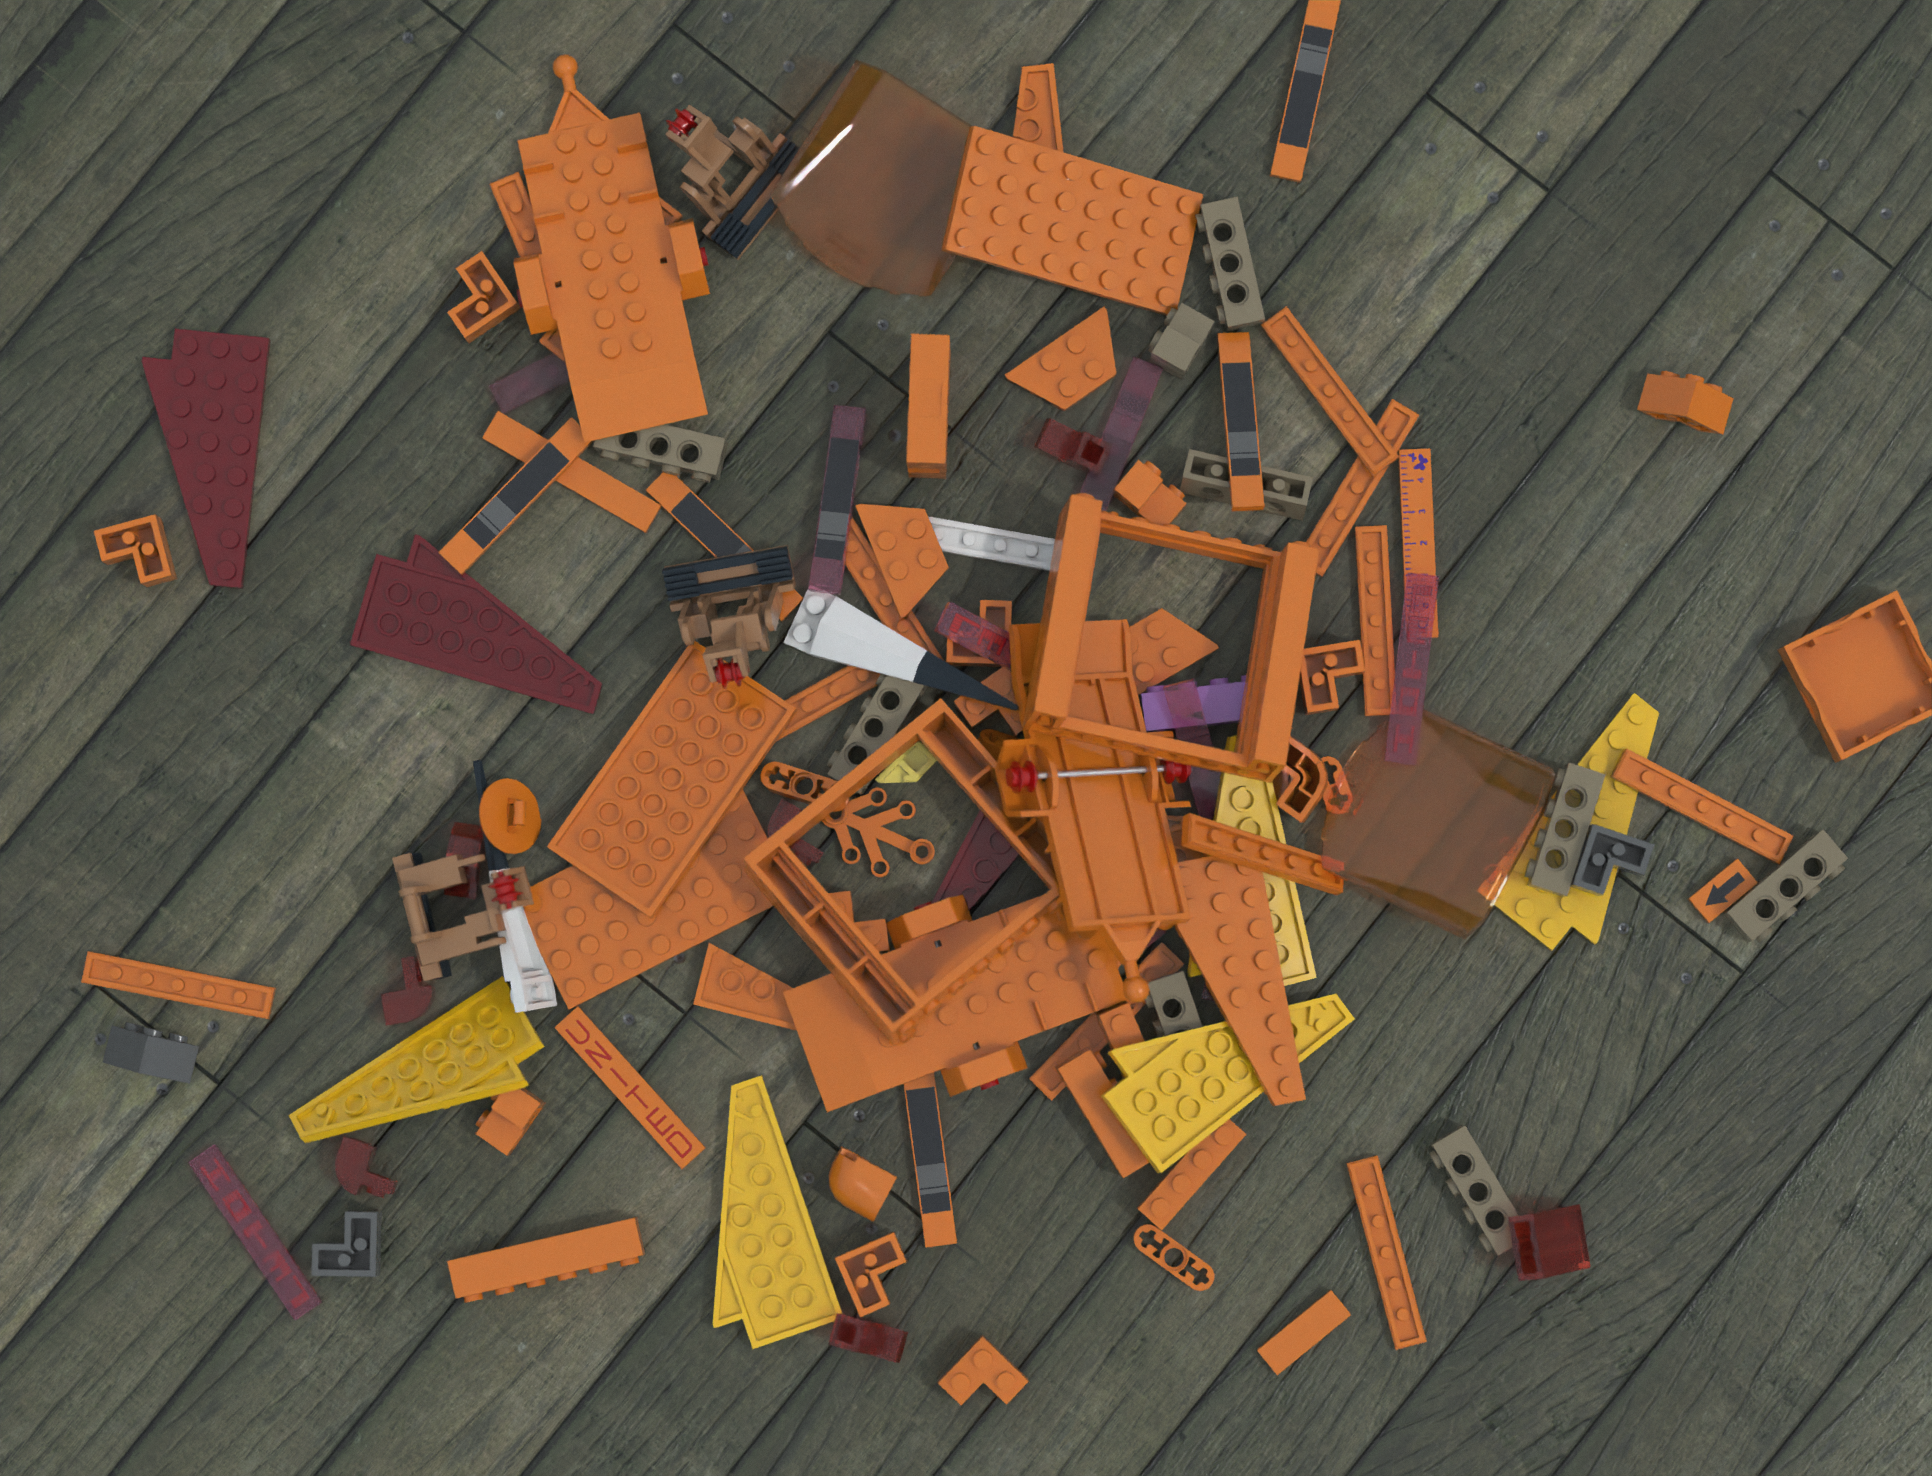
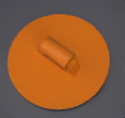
(510, 816)

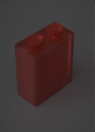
(1549, 1242)

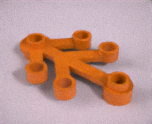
(871, 829)

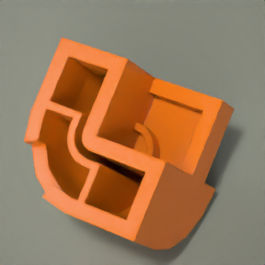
(1301, 781)
(859, 1183)

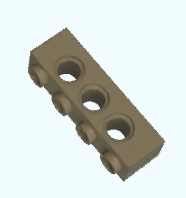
(1228, 214)
(706, 466)
(1283, 491)
(874, 708)
(1588, 785)
(1743, 911)
(1172, 987)
(1461, 1143)

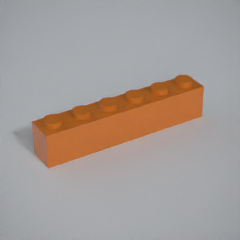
(546, 1258)

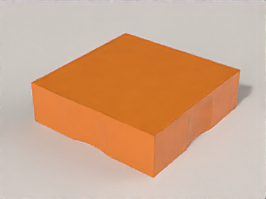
(928, 406)
(1863, 676)

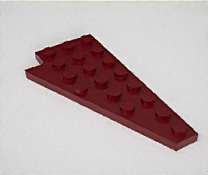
(212, 426)
(456, 626)

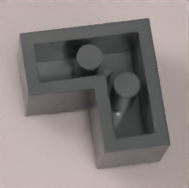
(1608, 850)
(149, 1053)
(358, 1254)

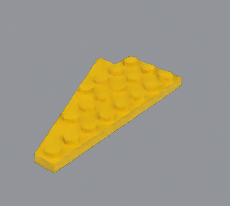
(1253, 808)
(1549, 915)
(448, 1062)
(1199, 1078)
(767, 1243)

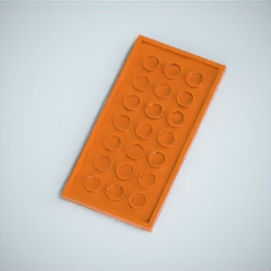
(1071, 221)
(670, 781)
(601, 941)

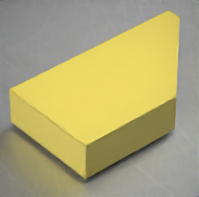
(908, 766)

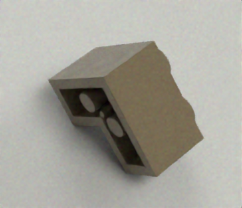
(1180, 341)

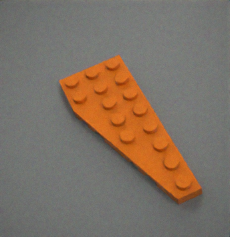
(1239, 959)

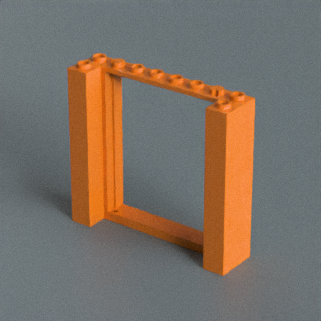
(1273, 656)
(836, 937)

